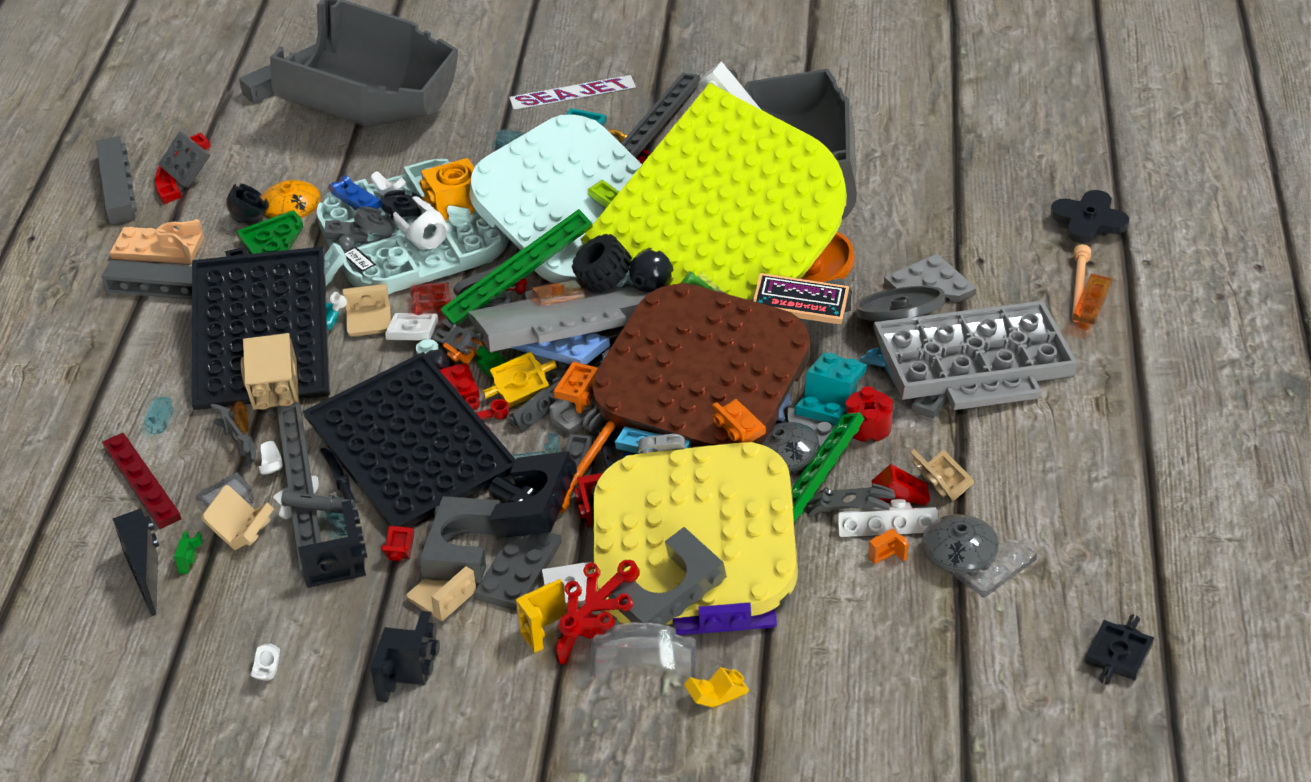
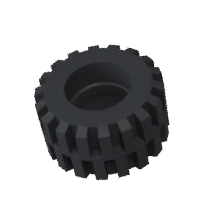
(601, 263)

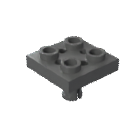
(188, 161)

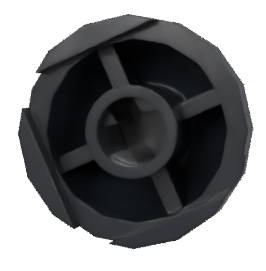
(245, 204)
(650, 270)

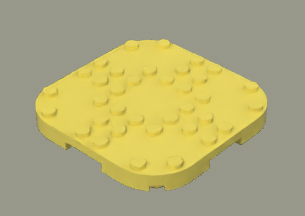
(726, 496)

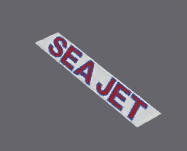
(572, 92)

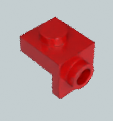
(398, 543)

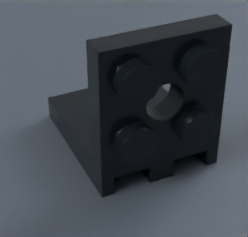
(344, 552)

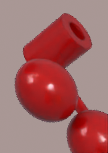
(520, 288)

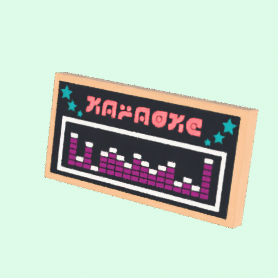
(803, 297)

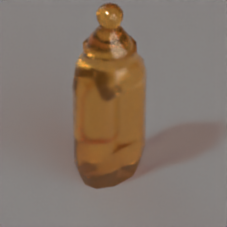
(240, 416)

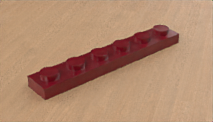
(141, 481)

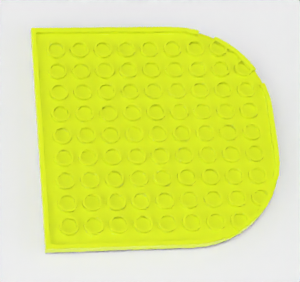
(730, 197)

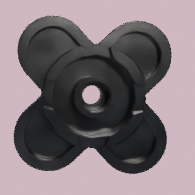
(1089, 216)

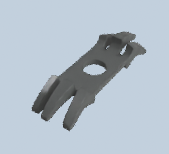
(450, 337)
(244, 442)
(829, 499)

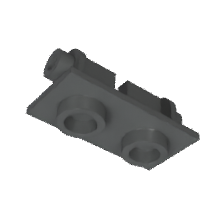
(530, 411)

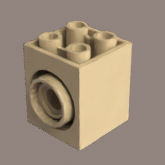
(270, 371)

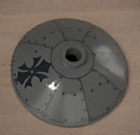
(794, 443)
(960, 543)

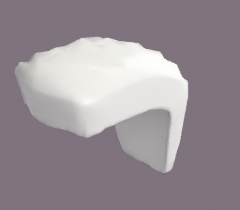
(383, 185)
(271, 458)
(266, 662)

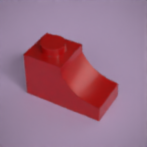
(904, 484)

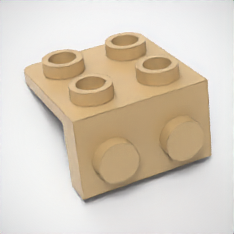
(367, 310)
(944, 474)
(235, 519)
(443, 596)

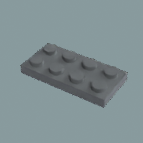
(517, 568)

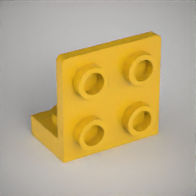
(538, 610)

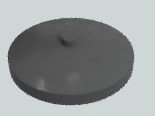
(900, 303)

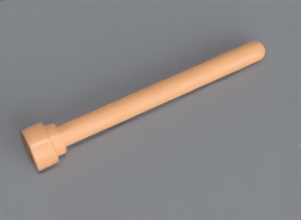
(1081, 255)

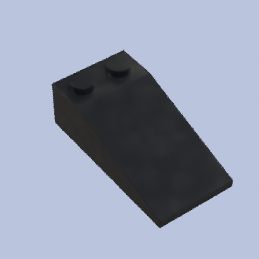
(140, 552)

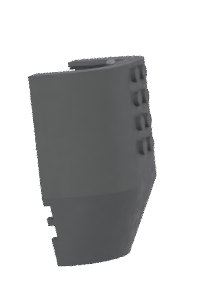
(367, 67)
(819, 109)

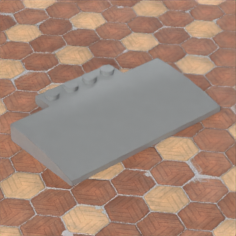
(531, 322)
(976, 354)

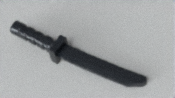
(342, 480)

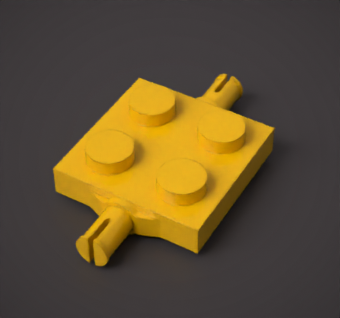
(519, 379)

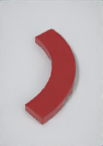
(166, 184)

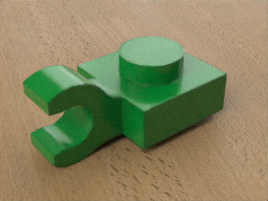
(488, 361)
(185, 552)

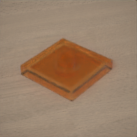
(558, 292)

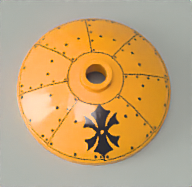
(290, 196)

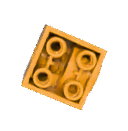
(448, 186)

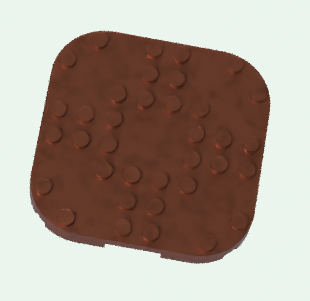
(696, 350)

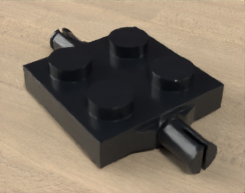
(1119, 649)

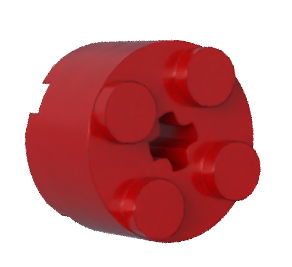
(876, 410)

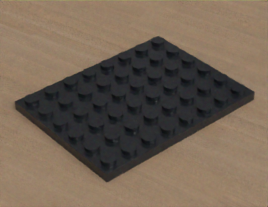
(257, 299)
(409, 441)

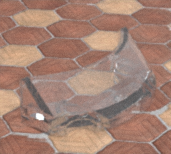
(643, 646)

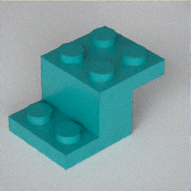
(828, 387)

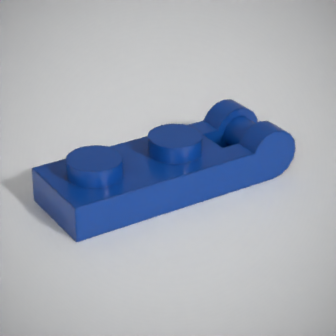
(353, 194)

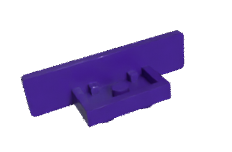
(724, 618)

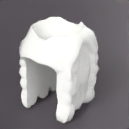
(416, 230)

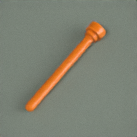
(587, 460)

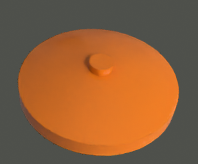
(834, 261)

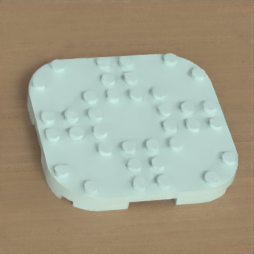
(546, 179)
(461, 250)

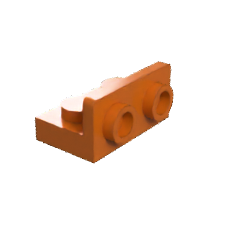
(577, 385)
(738, 422)

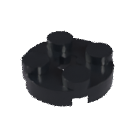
(400, 203)

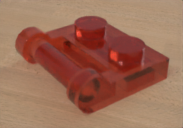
(437, 297)

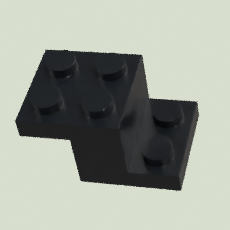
(404, 656)

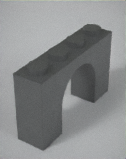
(454, 517)
(702, 573)

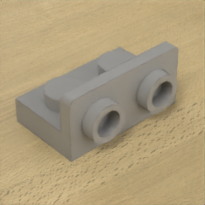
(565, 417)

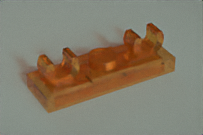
(1092, 300)

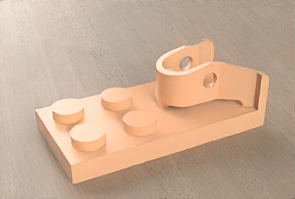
(160, 244)

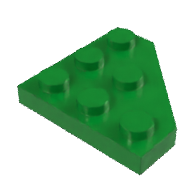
(271, 234)

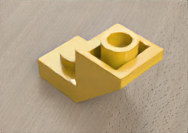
(721, 688)

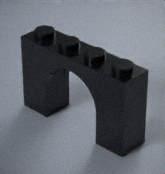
(540, 512)

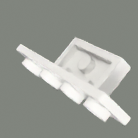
(878, 521)

